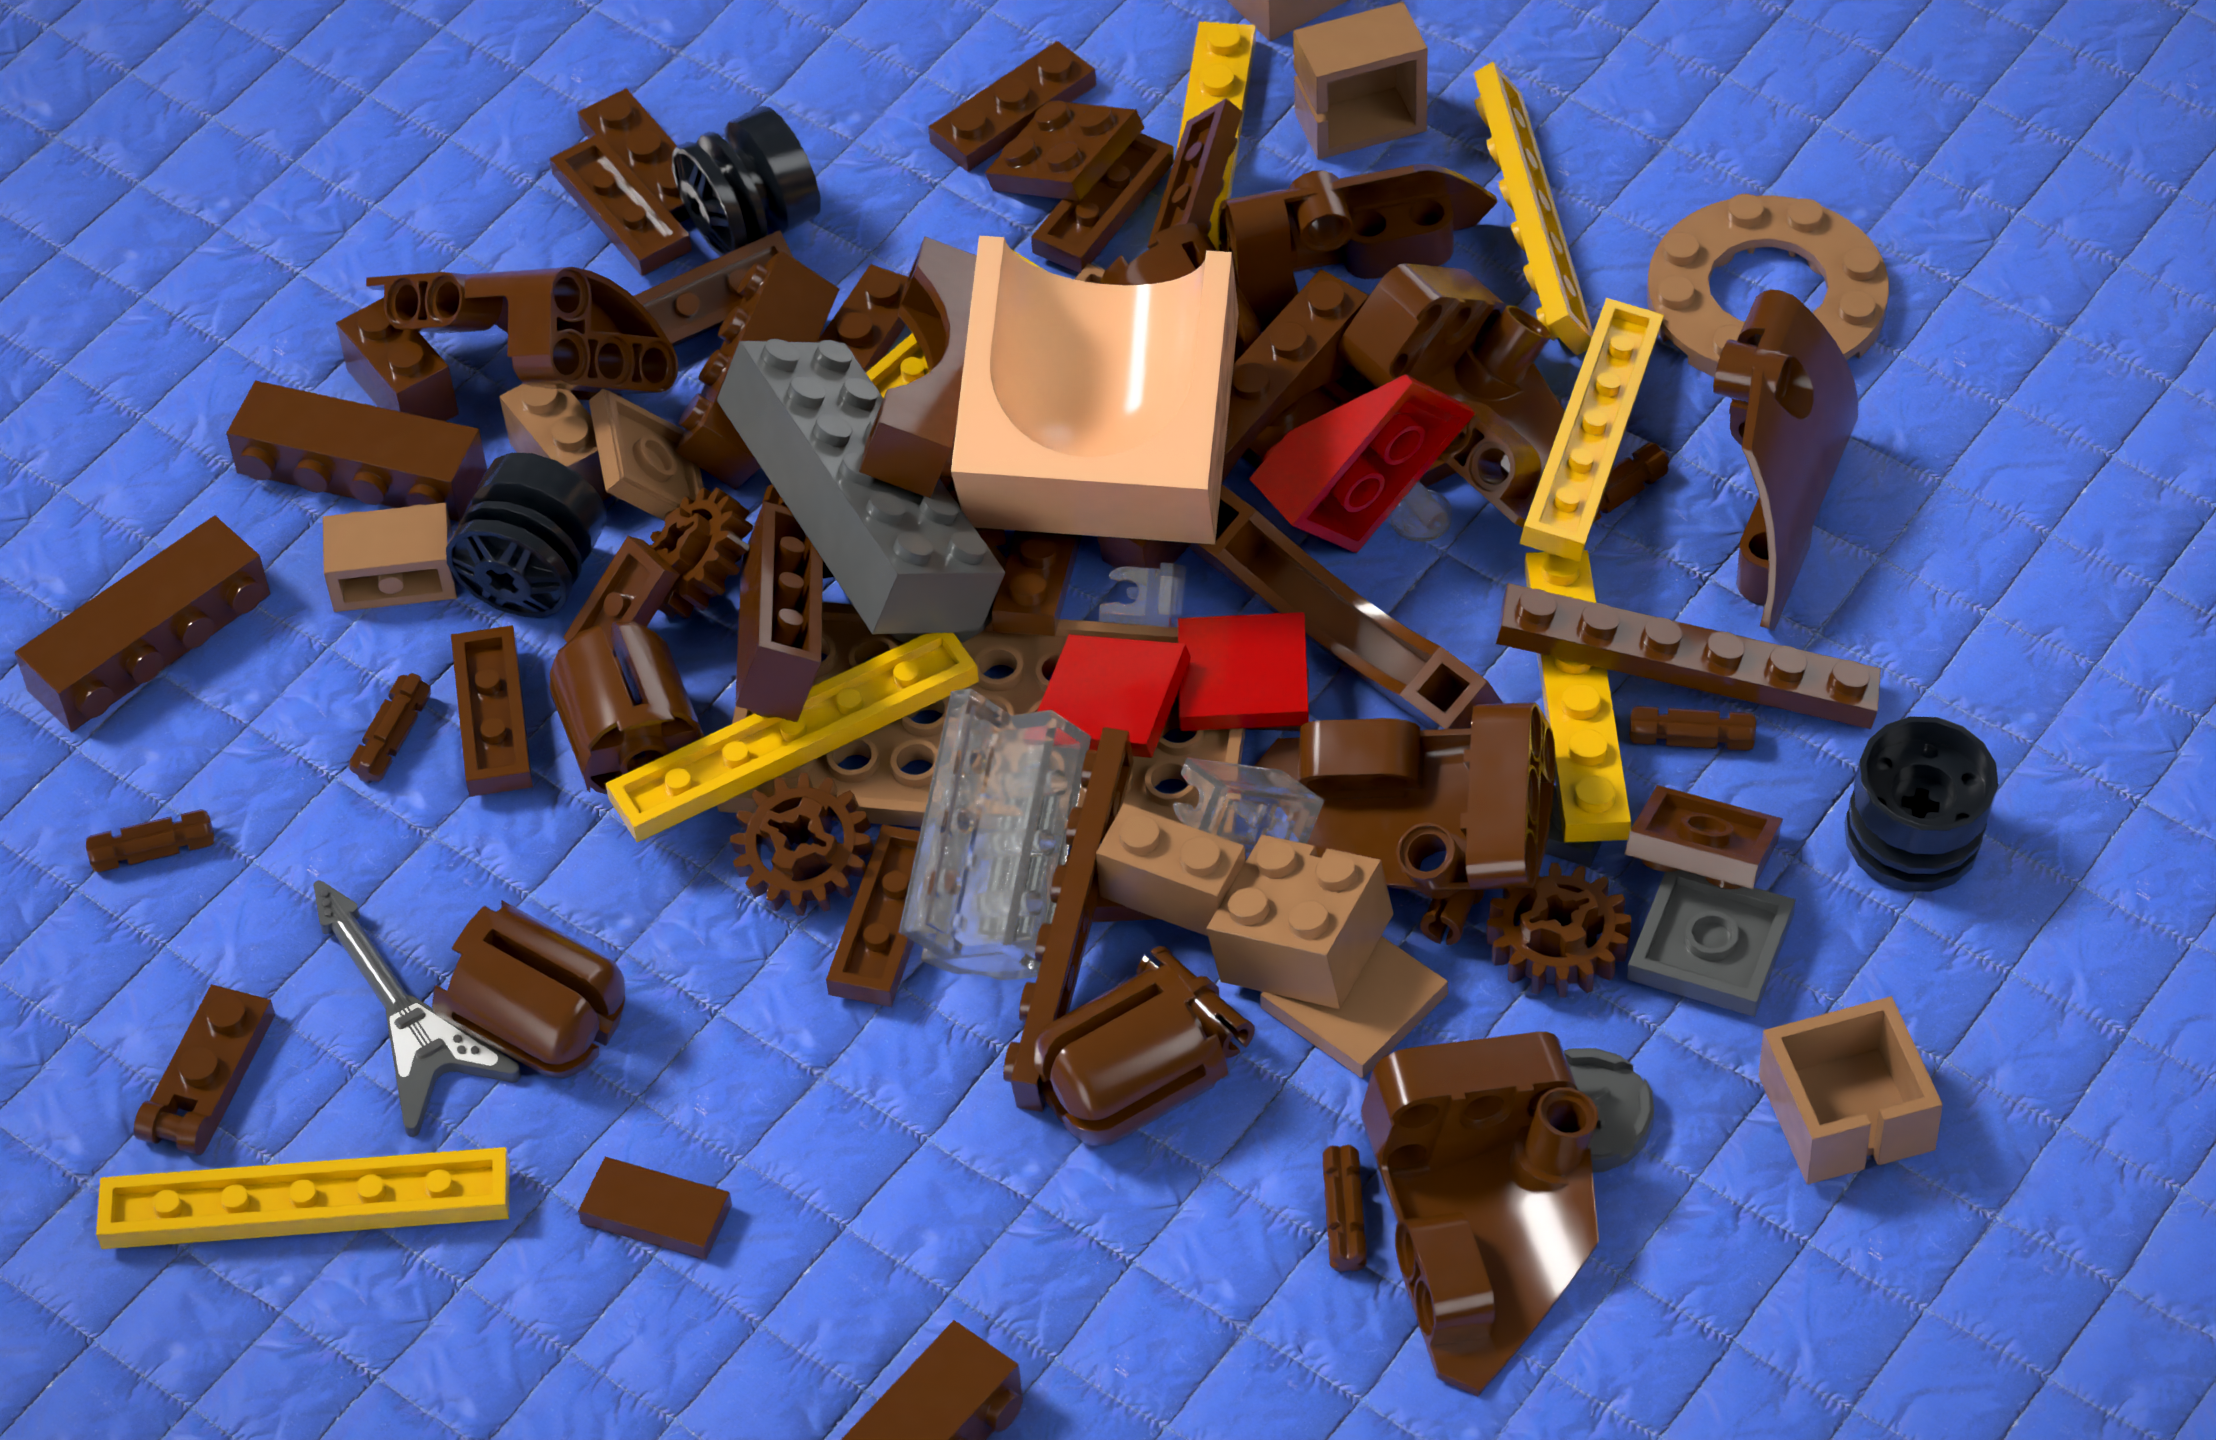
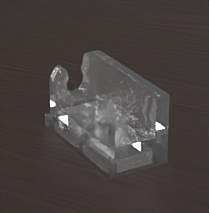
(1157, 596)
(1248, 802)

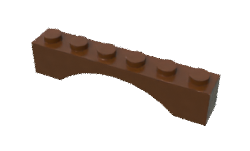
(1273, 373)
(918, 421)
(1367, 641)

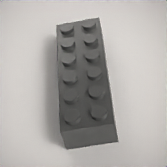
(894, 552)

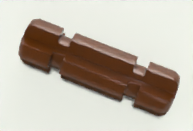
(1628, 476)
(390, 728)
(1692, 728)
(150, 840)
(1344, 1208)

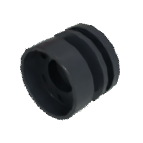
(746, 181)
(526, 535)
(1920, 803)

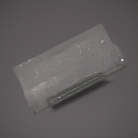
(992, 837)

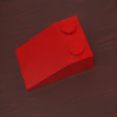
(1359, 460)

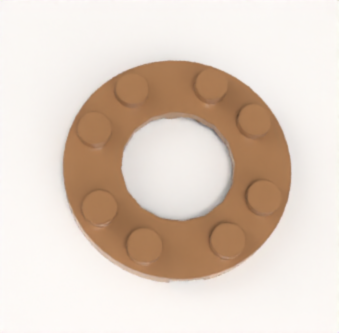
(1712, 235)

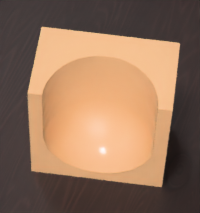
(1095, 401)

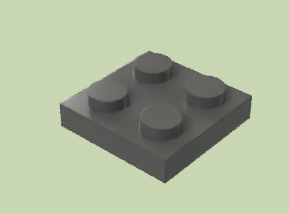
(1711, 941)

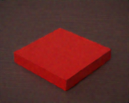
(1244, 671)
(1117, 687)

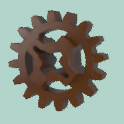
(702, 545)
(811, 869)
(1558, 930)

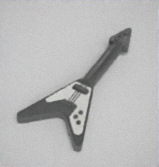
(419, 1040)

